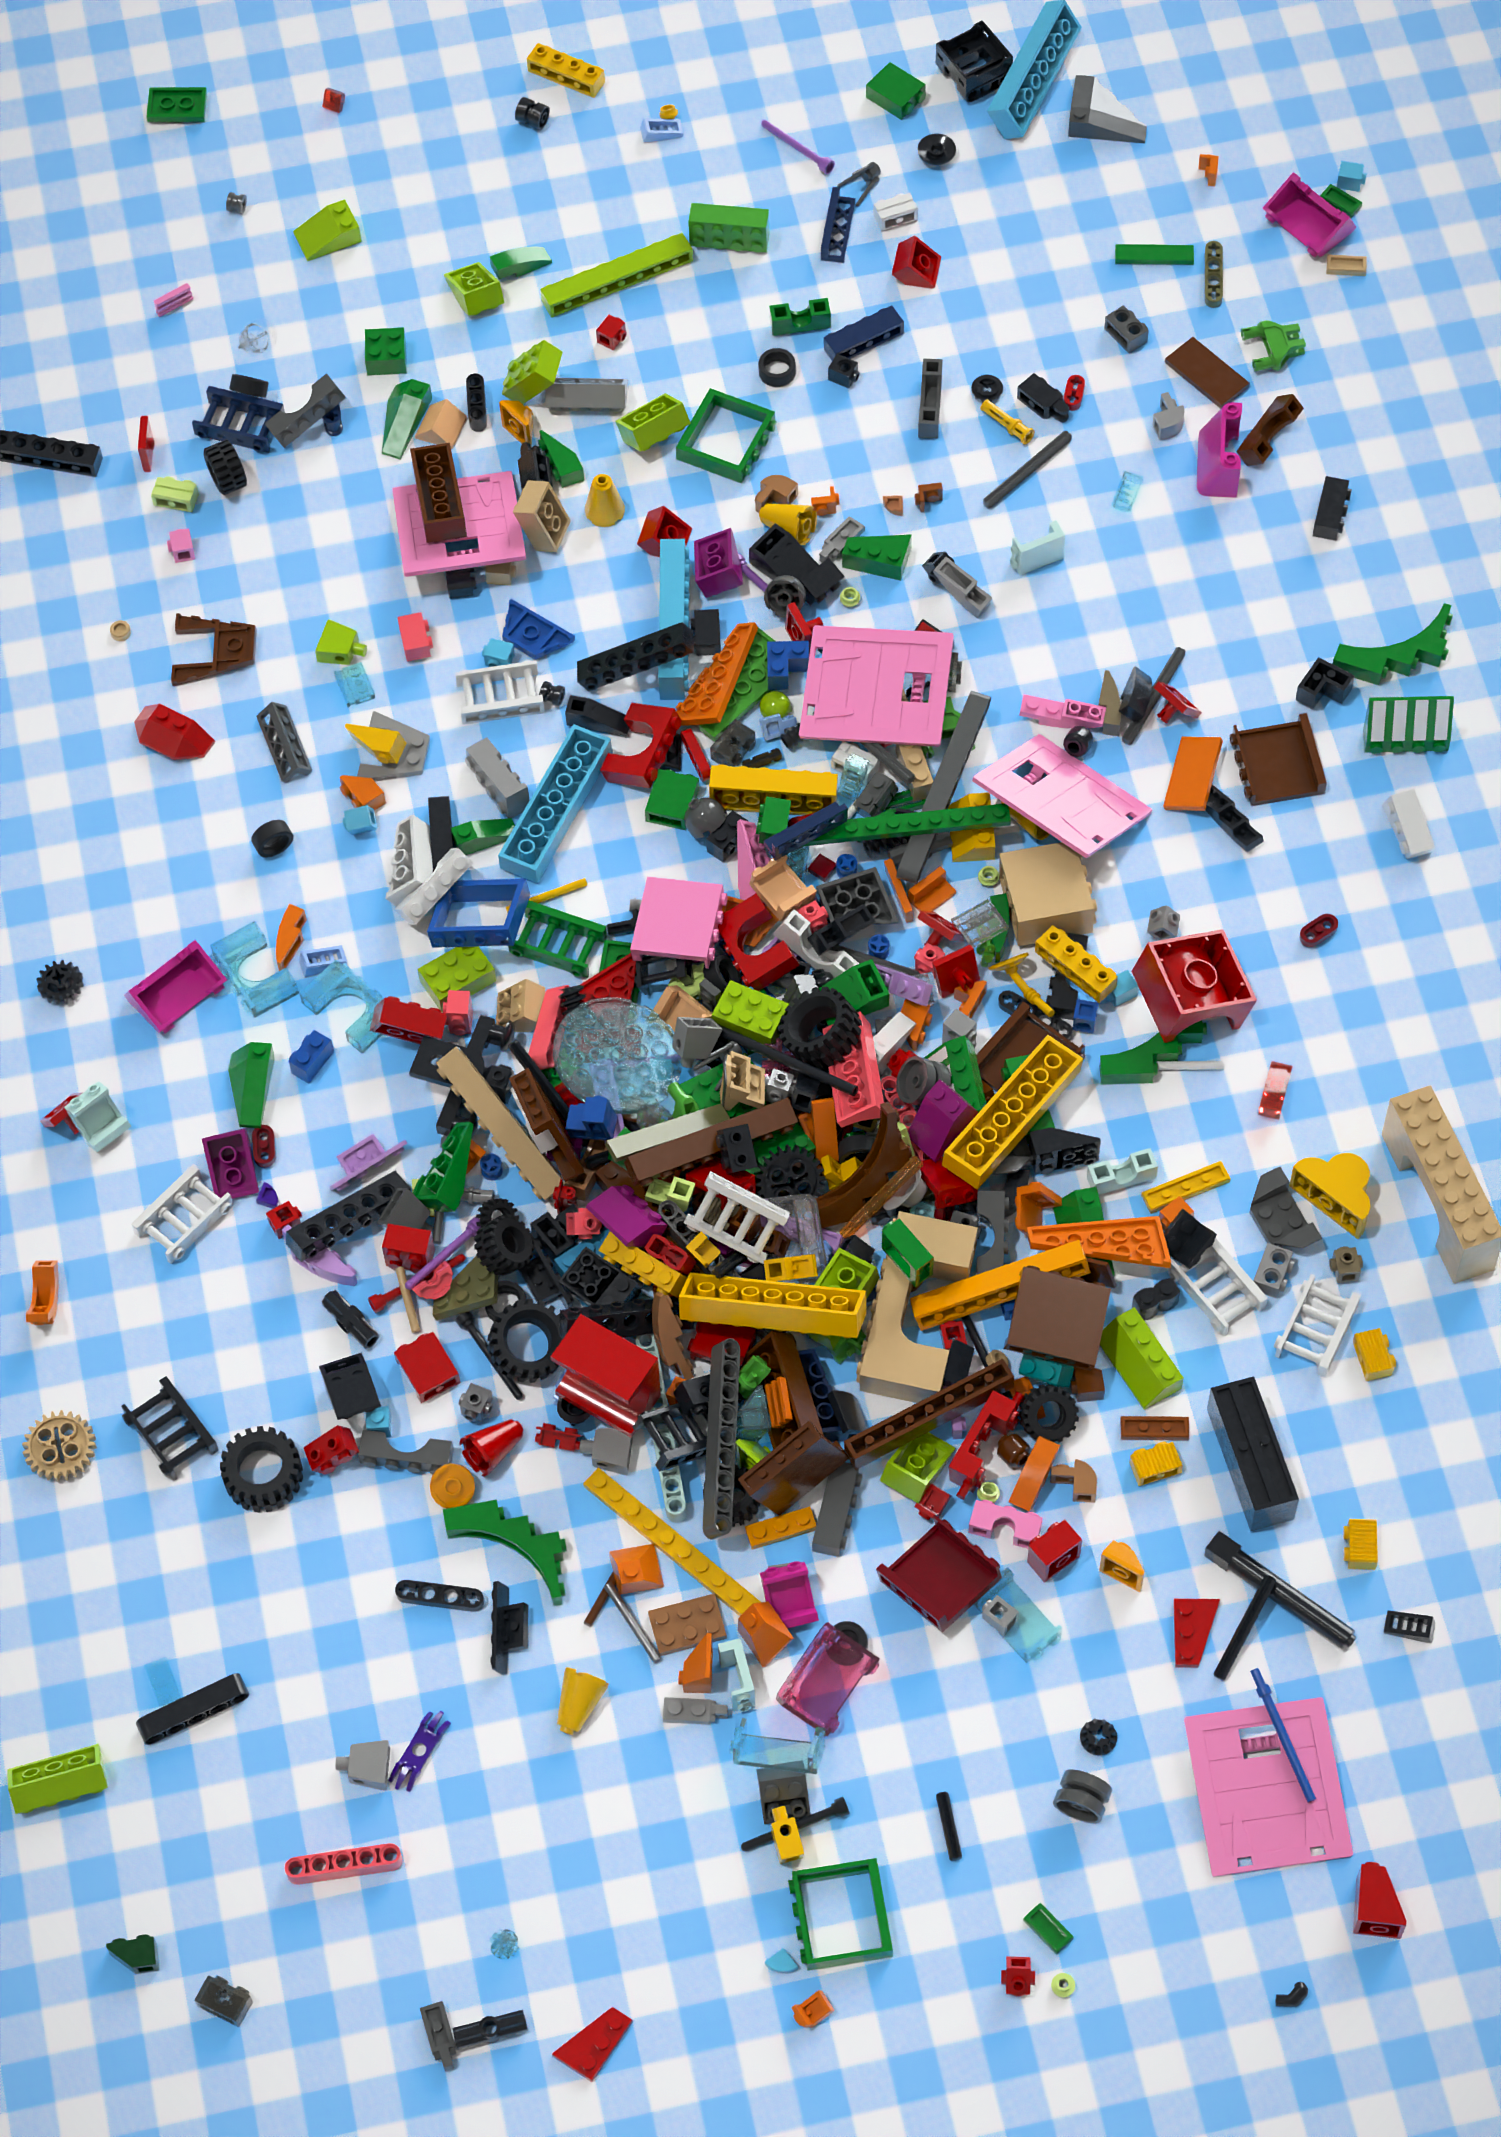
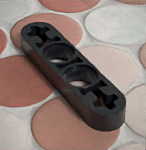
(1009, 1008)
(439, 1597)

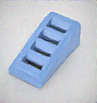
(650, 134)
(311, 955)

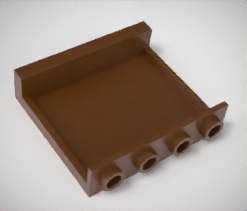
(1278, 762)
(1016, 1039)
(543, 1117)
(1058, 1318)
(793, 1469)

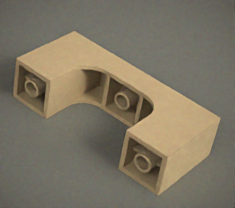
(1423, 1139)
(889, 1360)

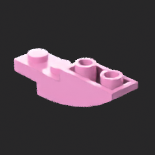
(1061, 714)

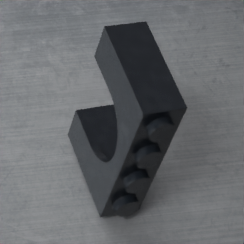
(809, 1089)

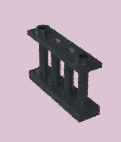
(642, 980)
(179, 1409)
(686, 1451)

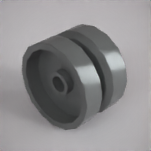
(918, 1077)
(1082, 1796)

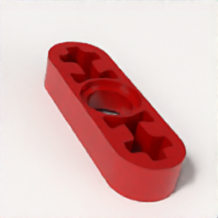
(696, 754)

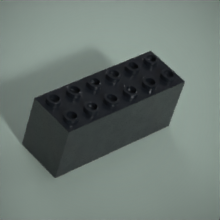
(1252, 1453)

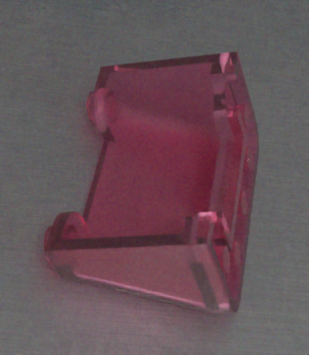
(826, 1677)

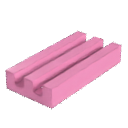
(173, 299)

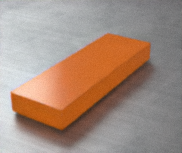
(898, 890)
(824, 1128)

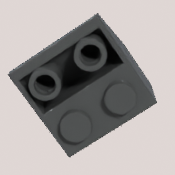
(783, 1789)

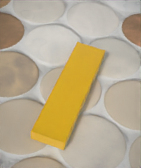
(1186, 1186)

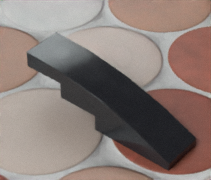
(1231, 820)

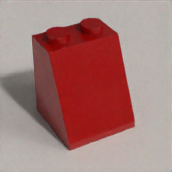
(1376, 1904)

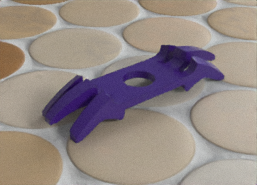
(415, 1763)

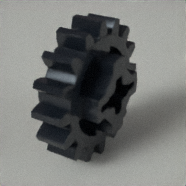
(49, 984)

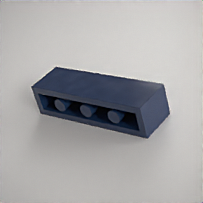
(864, 334)

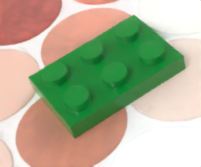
(176, 104)

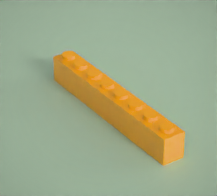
(993, 1286)

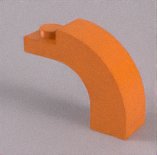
(44, 1293)

